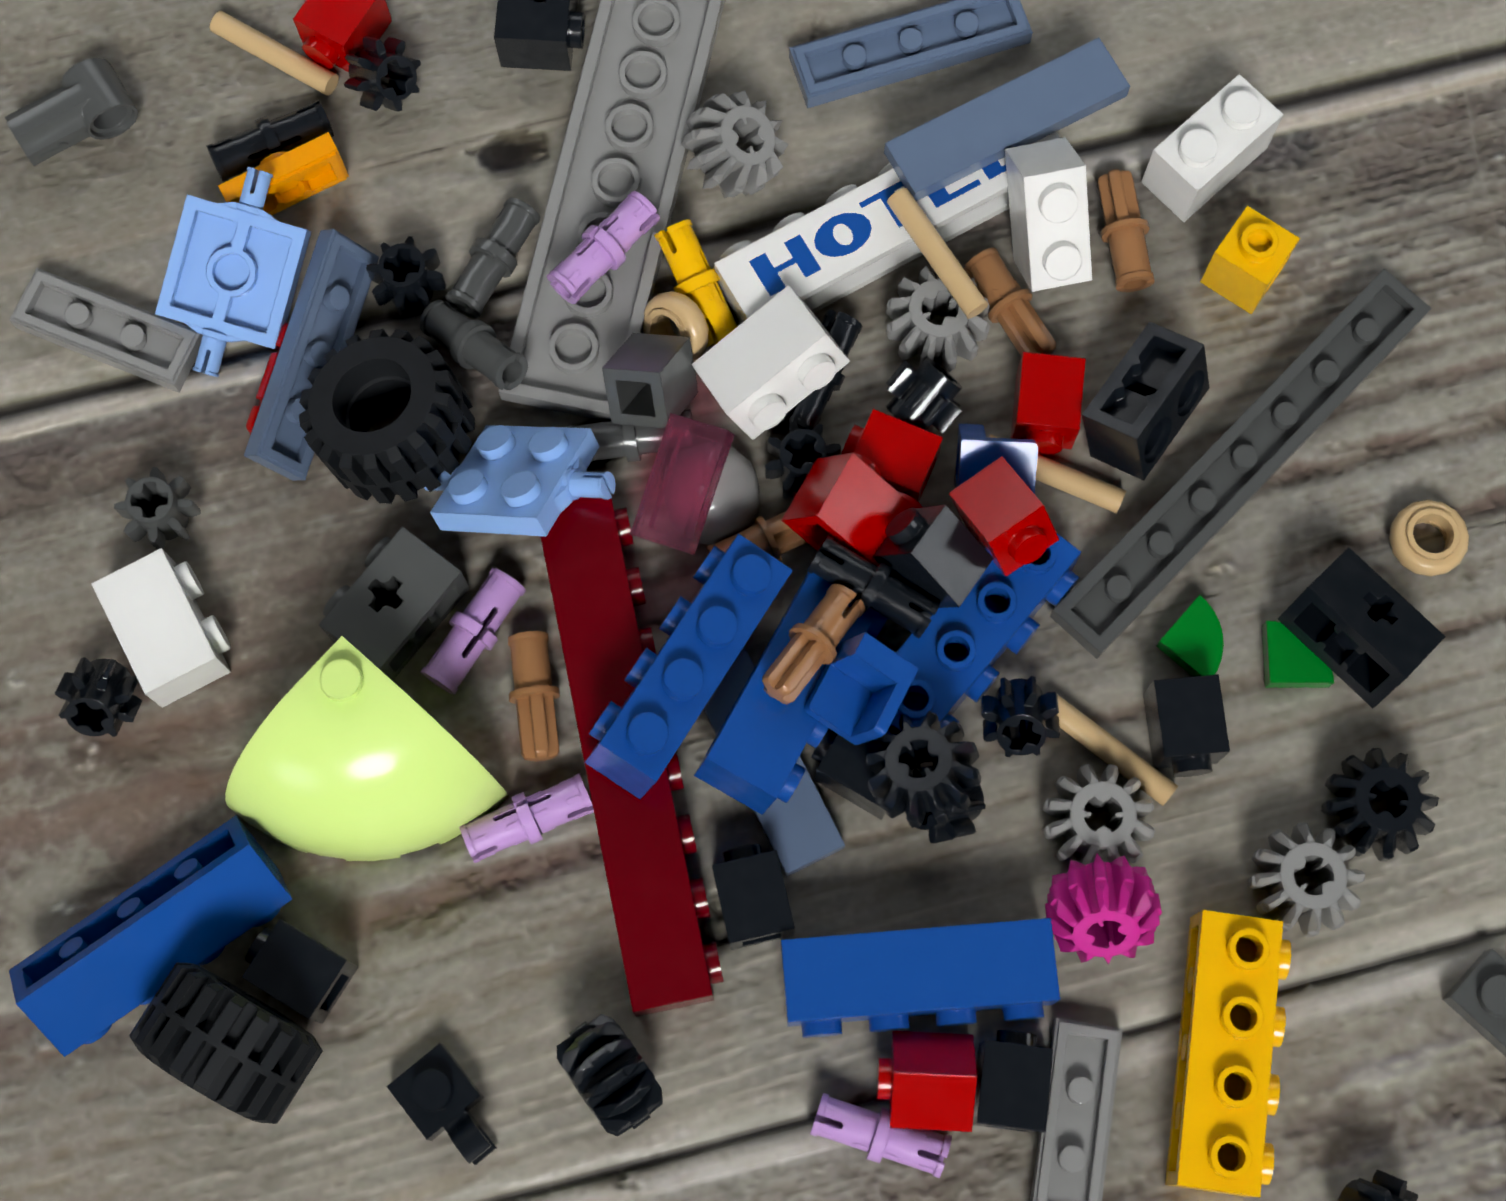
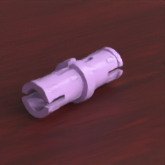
(603, 247)
(473, 631)
(526, 818)
(873, 1134)

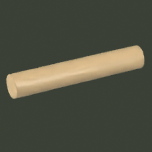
(274, 53)
(937, 253)
(1078, 483)
(1114, 752)

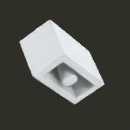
(1211, 148)
(1049, 214)
(770, 363)
(163, 626)

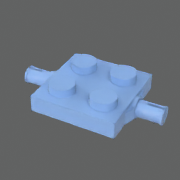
(232, 272)
(520, 480)

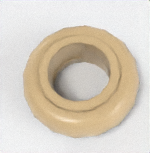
(685, 315)
(1448, 523)

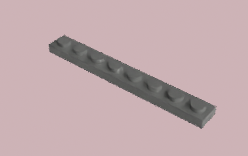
(1239, 464)

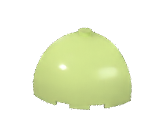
(357, 768)

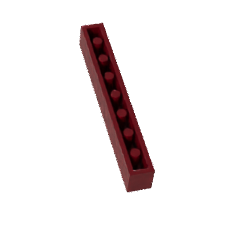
(643, 837)

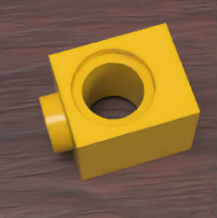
(1249, 259)

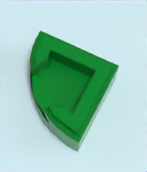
(1195, 640)
(1290, 662)

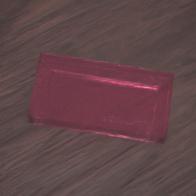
(682, 484)

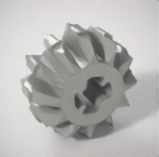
(734, 144)
(912, 323)
(1094, 796)
(1322, 902)

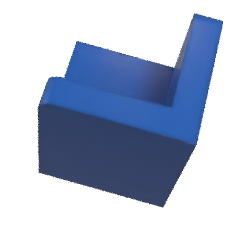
(977, 451)
(861, 689)

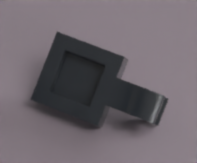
(439, 1099)

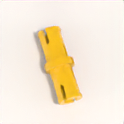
(696, 278)

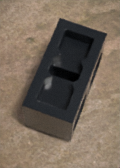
(1146, 400)

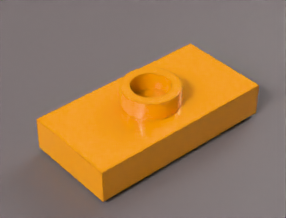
(295, 174)

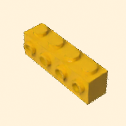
(1227, 1054)

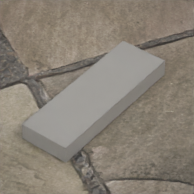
(107, 330)
(1079, 1114)

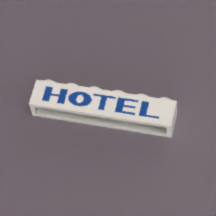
(852, 240)

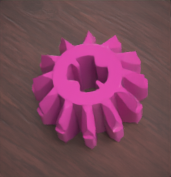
(1103, 909)

